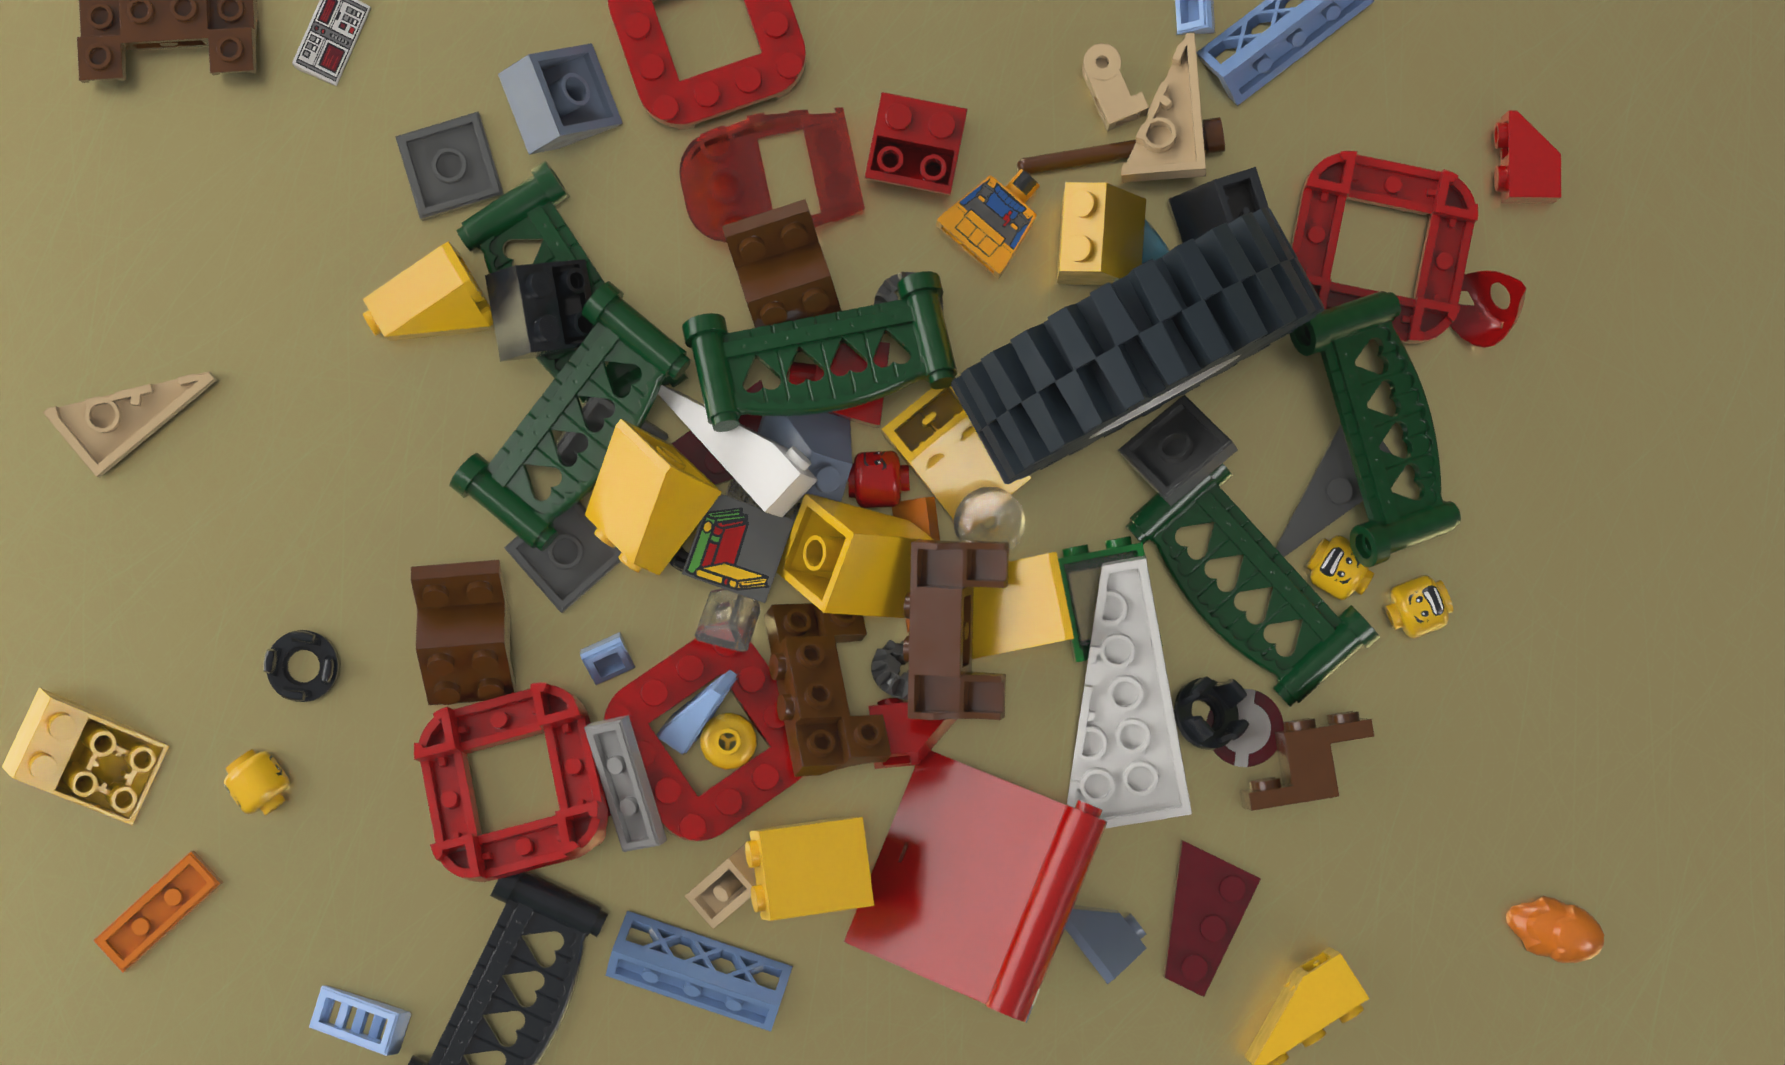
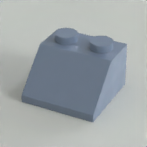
(559, 97)

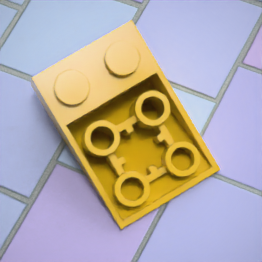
(944, 449)
(84, 757)
(1309, 1001)

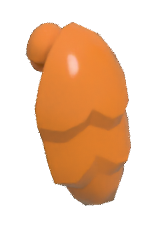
(1556, 930)

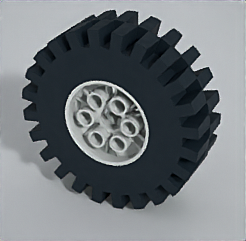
(1136, 344)

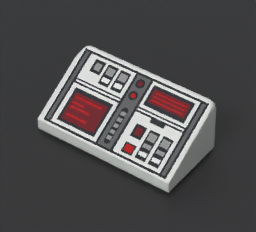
(330, 38)

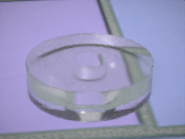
(987, 503)

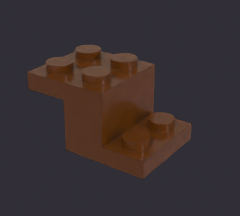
(781, 265)
(463, 632)
(1306, 761)

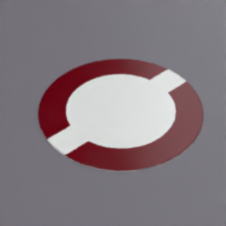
(1259, 740)

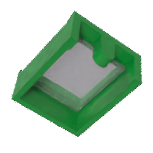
(1081, 582)

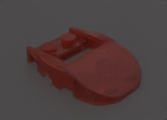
(727, 179)

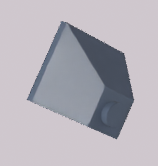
(823, 440)
(1106, 938)

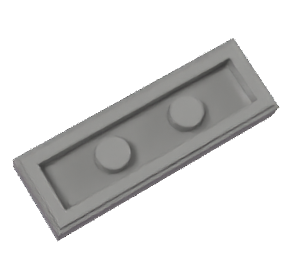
(625, 783)

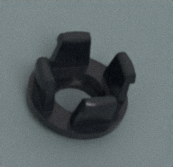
(278, 657)
(1223, 702)

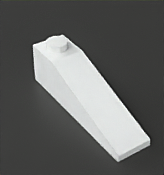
(763, 467)

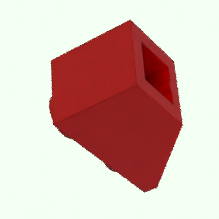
(1528, 162)
(908, 738)

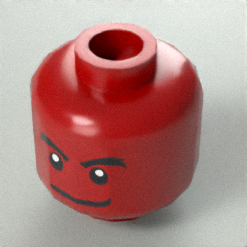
(878, 479)

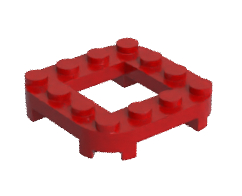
(719, 90)
(1398, 187)
(745, 789)
(451, 794)

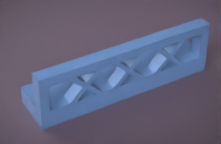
(1269, 53)
(695, 978)

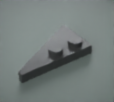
(1327, 496)

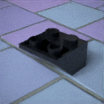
(1217, 203)
(539, 308)

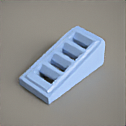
(687, 722)
(395, 1028)

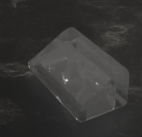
(728, 620)

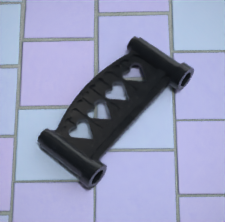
(530, 908)

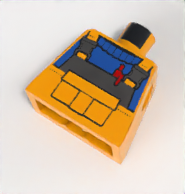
(992, 220)

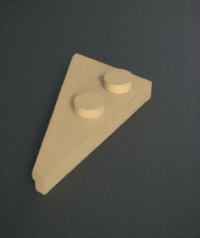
(1172, 137)
(114, 425)

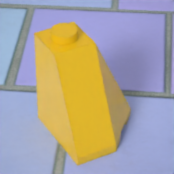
(430, 300)

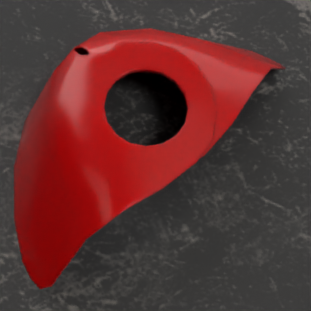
(1483, 321)

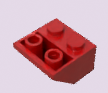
(916, 143)

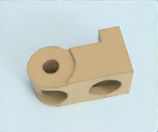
(1109, 89)

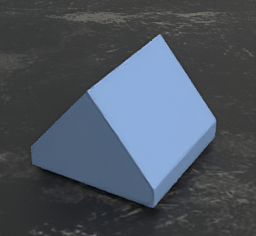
(1195, 16)
(607, 658)

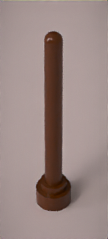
(1212, 136)

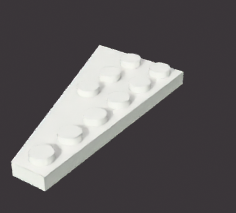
(1127, 726)

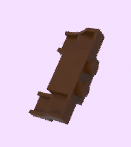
(114, 25)
(942, 629)
(813, 691)

